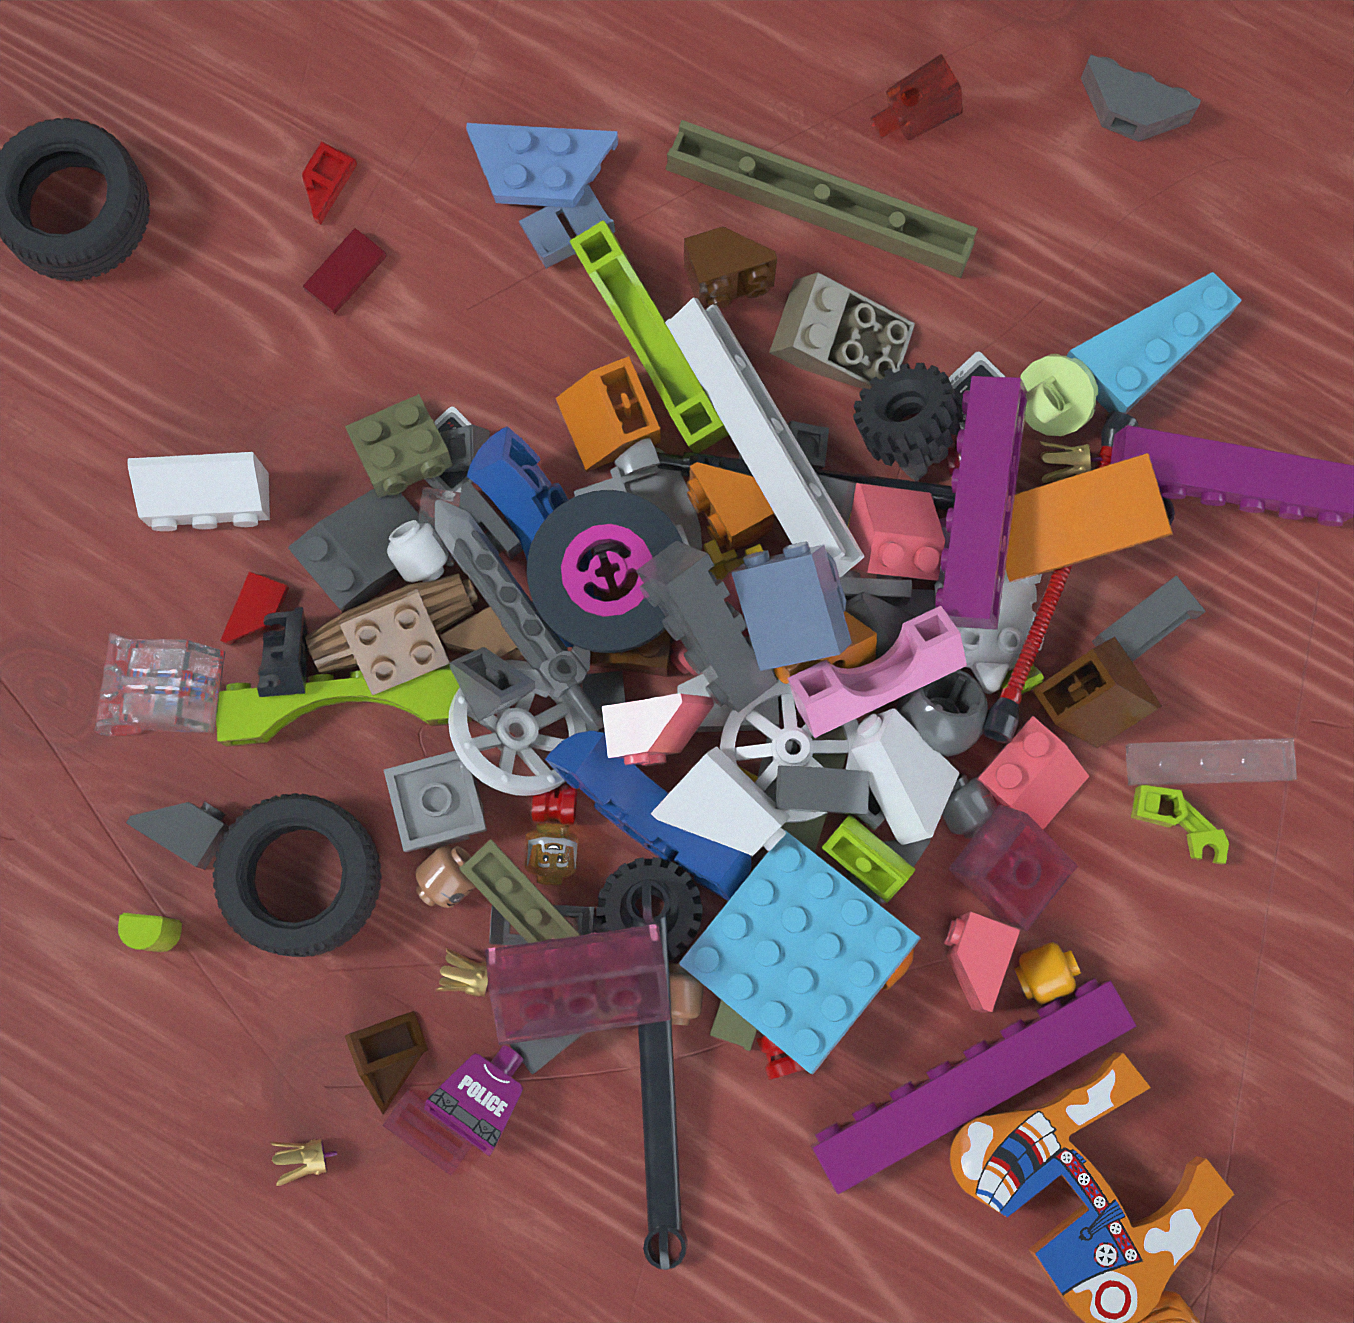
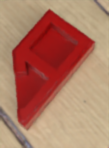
(325, 178)
(256, 600)

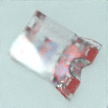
(158, 686)

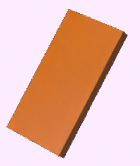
(1085, 518)

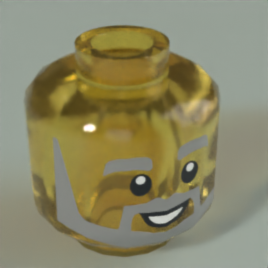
(551, 853)

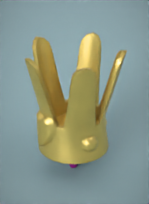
(1076, 456)
(467, 977)
(309, 1153)

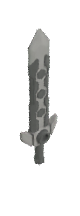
(553, 666)

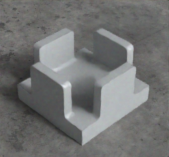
(435, 802)

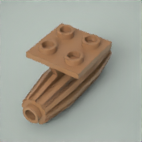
(395, 633)

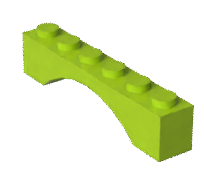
(649, 336)
(252, 719)

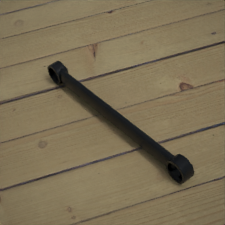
(659, 1104)

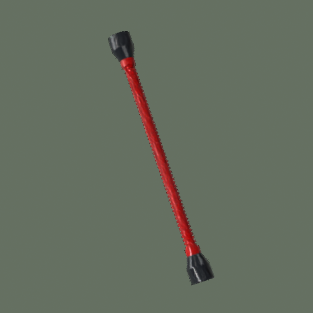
(1004, 713)

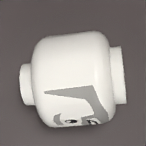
(417, 552)

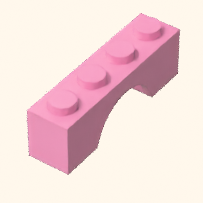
(922, 654)

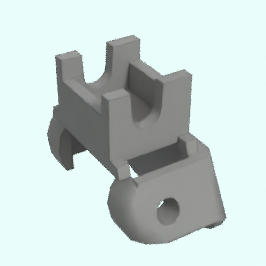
(659, 486)

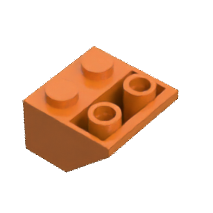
(608, 413)
(732, 504)

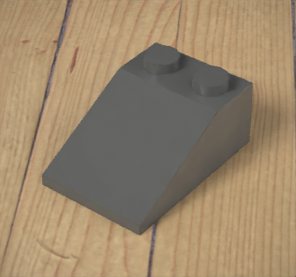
(350, 548)

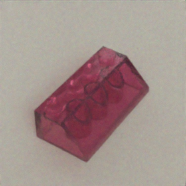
(577, 984)

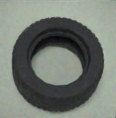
(108, 238)
(237, 868)

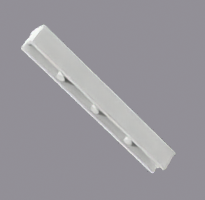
(761, 433)

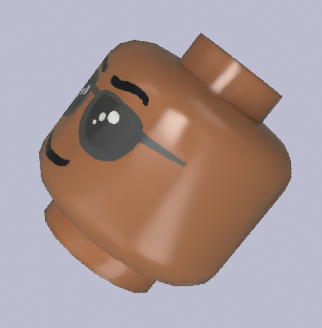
(441, 879)

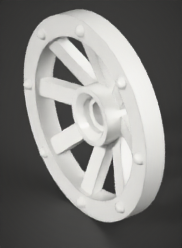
(525, 728)
(780, 738)

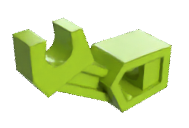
(1200, 830)

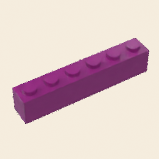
(1242, 475)
(983, 501)

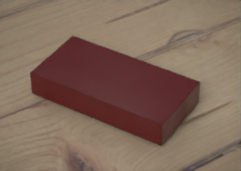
(344, 271)

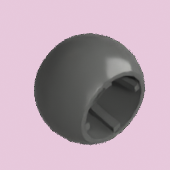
(947, 712)

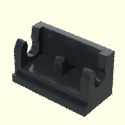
(284, 655)

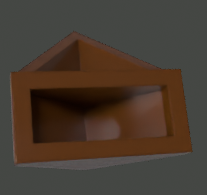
(387, 1055)

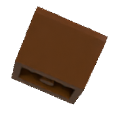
(727, 266)
(1098, 695)

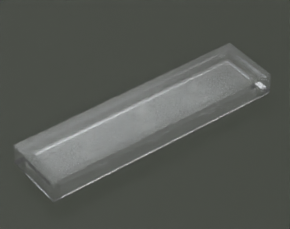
(1211, 762)

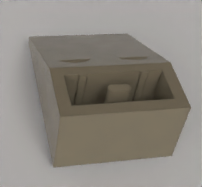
(839, 333)

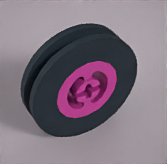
(560, 587)

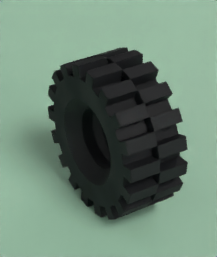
(902, 395)
(685, 907)

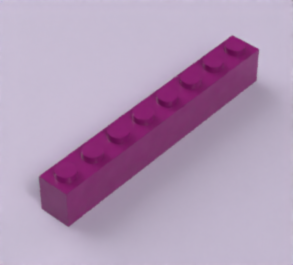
(972, 1085)

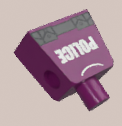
(479, 1098)

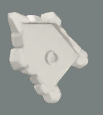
(995, 652)

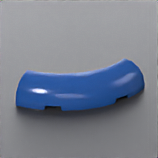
(519, 488)
(629, 798)

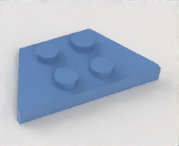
(539, 162)

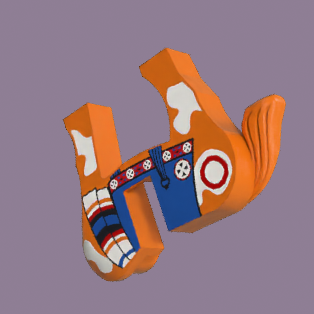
(1095, 1256)

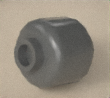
(968, 806)

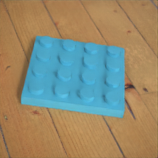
(799, 952)

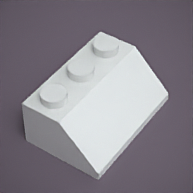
(200, 490)

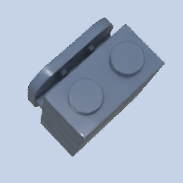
(792, 605)

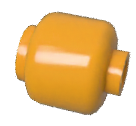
(1047, 973)

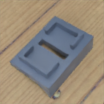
(548, 233)

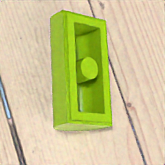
(868, 858)
(149, 932)

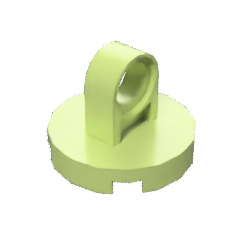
(1059, 394)

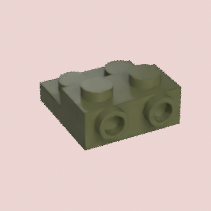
(399, 446)

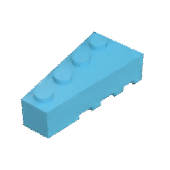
(1150, 344)

